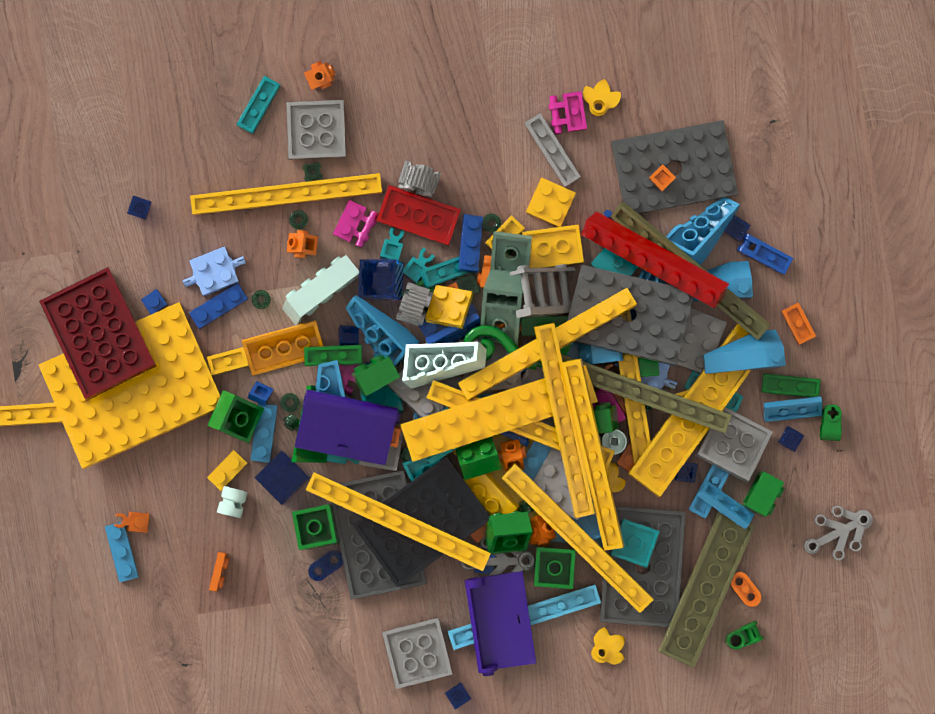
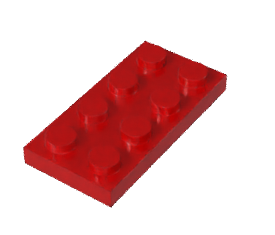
(418, 215)

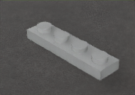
(552, 150)

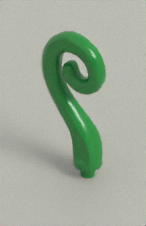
(499, 335)

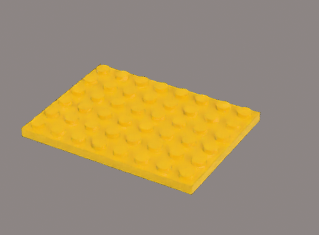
(144, 406)

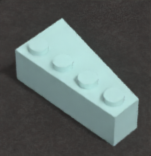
(319, 289)
(441, 361)

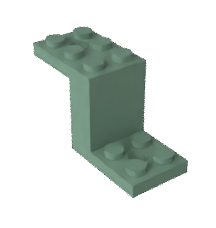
(501, 291)

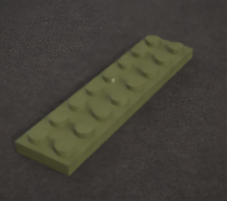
(705, 590)

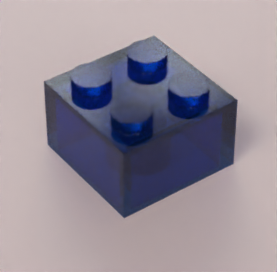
(282, 477)

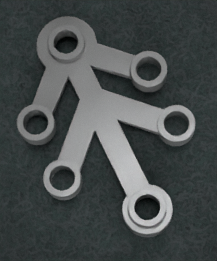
(841, 531)
(503, 561)

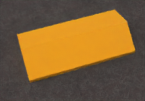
(281, 347)

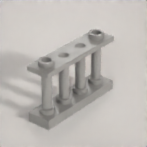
(542, 308)

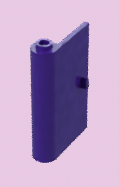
(349, 422)
(494, 612)

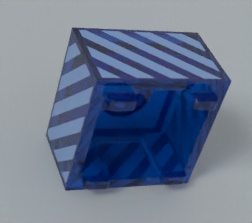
(380, 279)

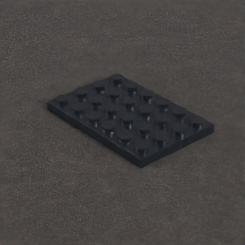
(435, 498)

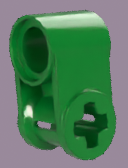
(831, 427)
(747, 634)

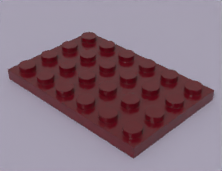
(97, 334)

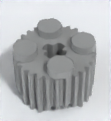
(419, 178)
(413, 304)

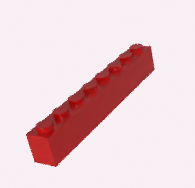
(655, 259)

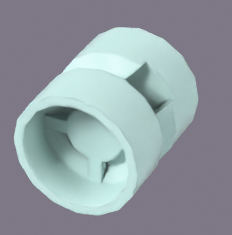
(615, 441)
(232, 502)

